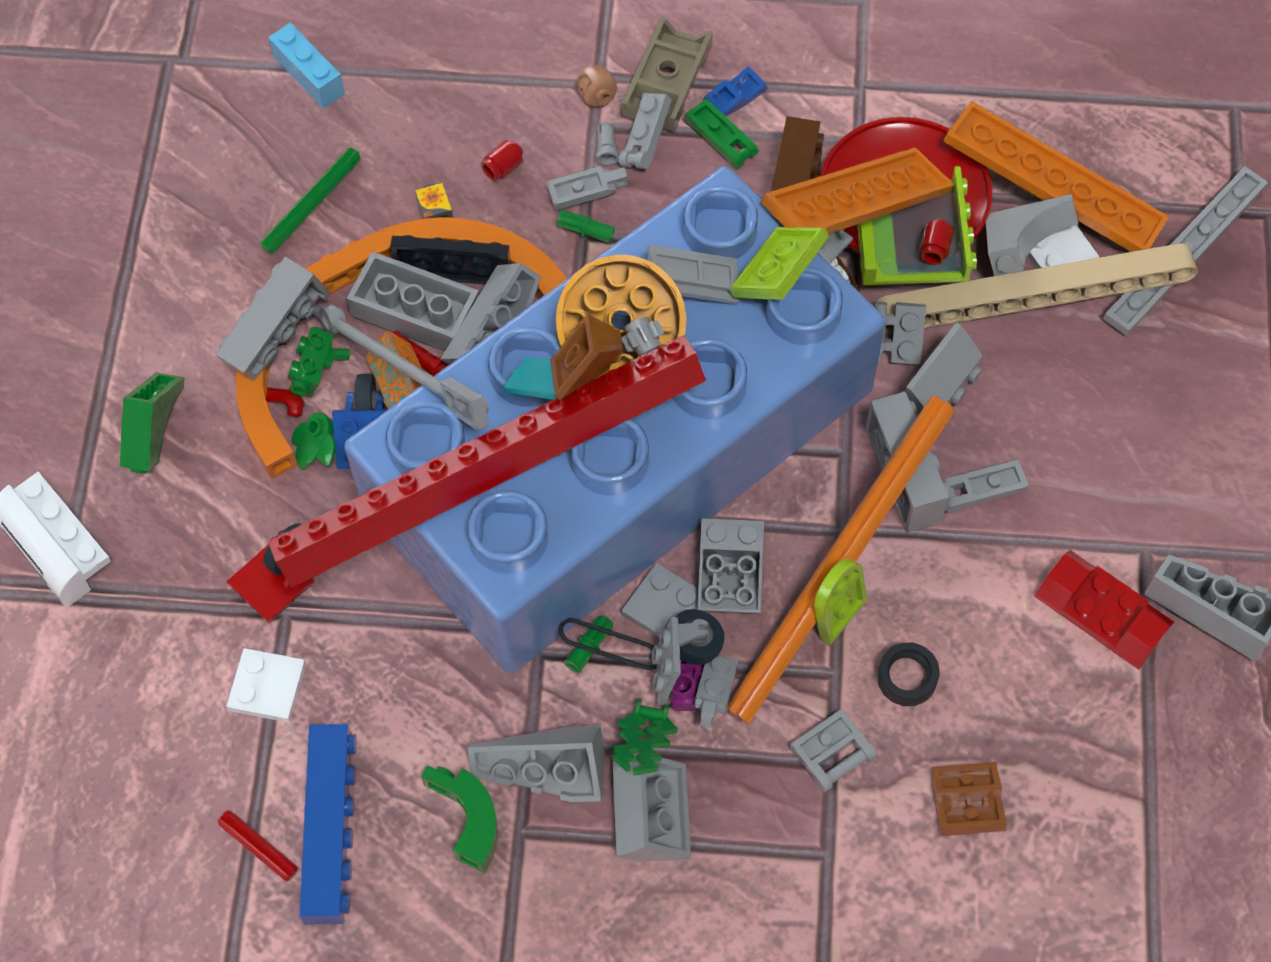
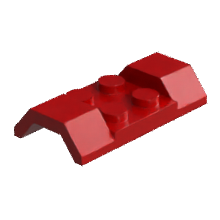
(1104, 608)

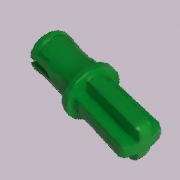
(585, 226)
(579, 658)

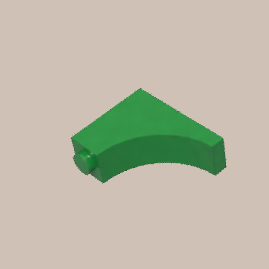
(145, 421)

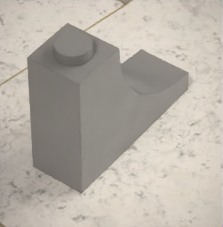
(1019, 229)

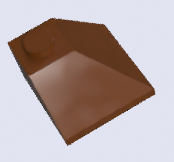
(584, 355)

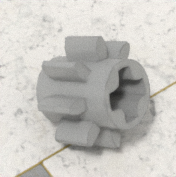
(642, 335)

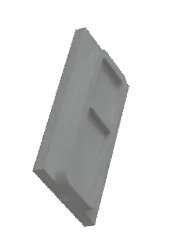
(697, 273)

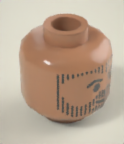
(596, 84)

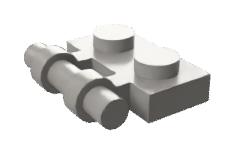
(907, 332)

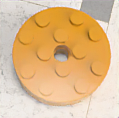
(625, 285)

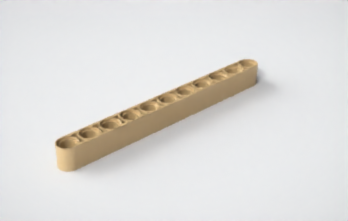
(1050, 285)

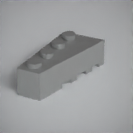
(1215, 604)

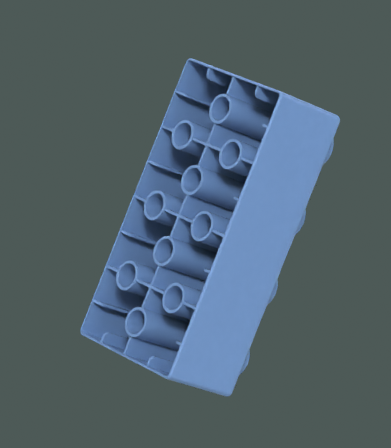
(617, 503)

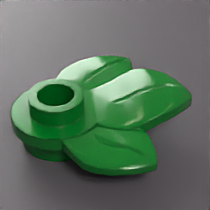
(314, 441)

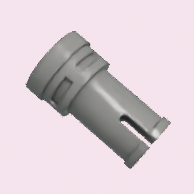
(607, 150)

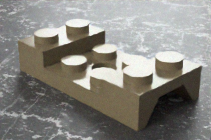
(674, 50)

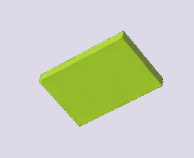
(779, 263)

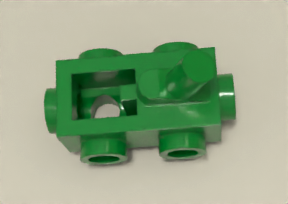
(315, 354)

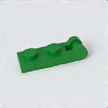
(721, 133)

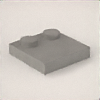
(659, 599)

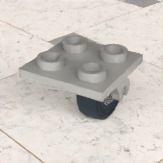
(689, 637)

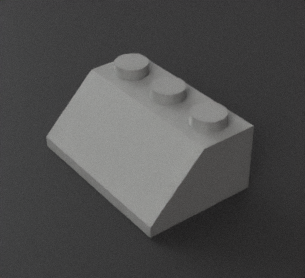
(947, 370)
(652, 812)

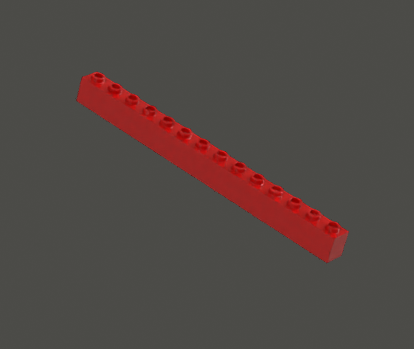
(486, 461)

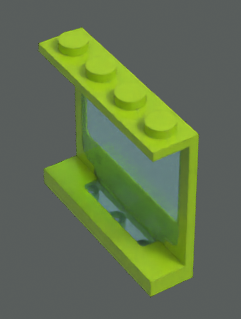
(892, 241)

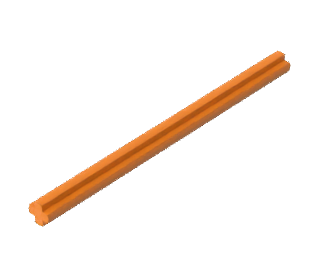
(848, 545)

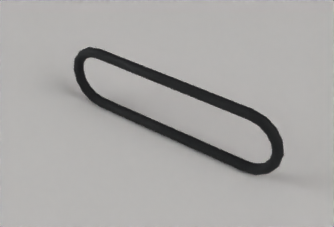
(603, 653)

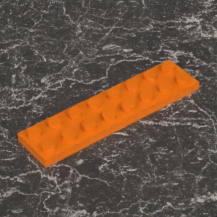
(1054, 175)
(859, 192)

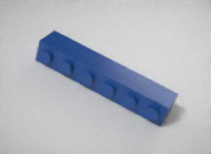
(326, 824)

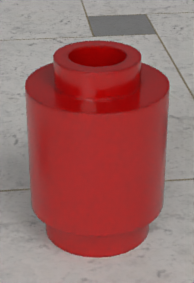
(502, 160)
(936, 241)

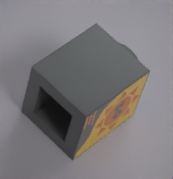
(433, 202)

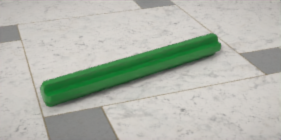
(310, 200)

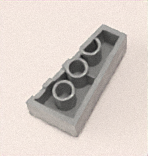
(502, 298)
(271, 318)

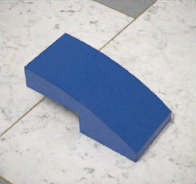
(738, 92)

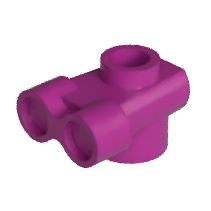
(685, 688)

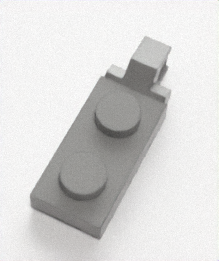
(585, 186)
(715, 688)

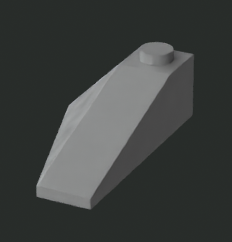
(551, 761)

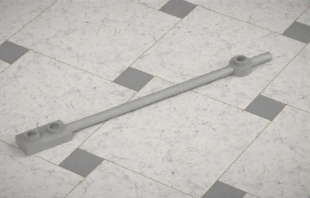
(462, 401)

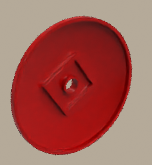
(899, 134)

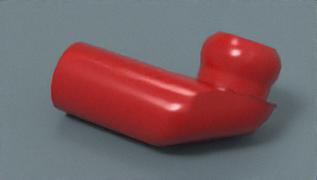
(285, 396)

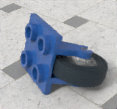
(367, 406)

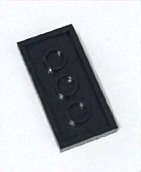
(451, 259)

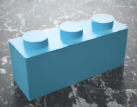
(306, 65)

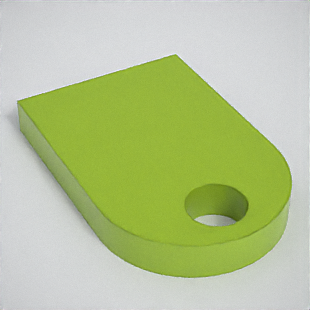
(839, 599)

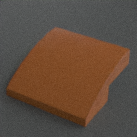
(968, 799)

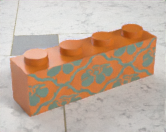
(391, 381)

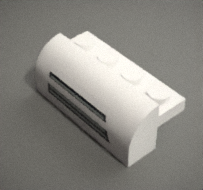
(50, 538)

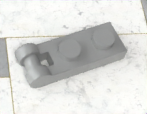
(645, 131)
(986, 485)

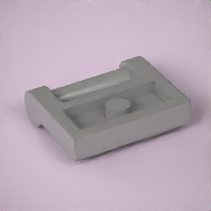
(827, 741)

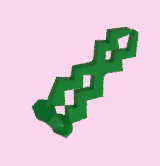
(660, 725)

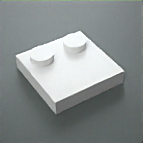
(1061, 248)
(266, 685)

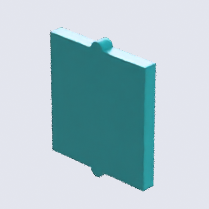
(532, 379)

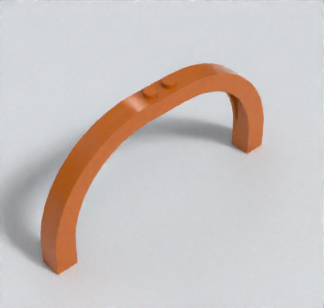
(342, 269)

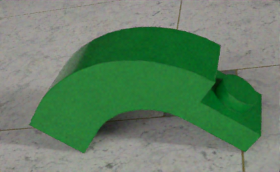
(480, 833)

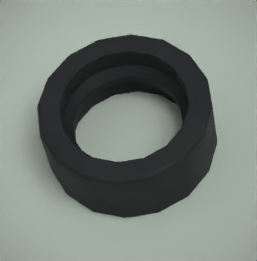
(915, 652)

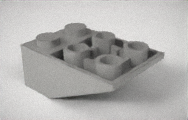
(730, 566)

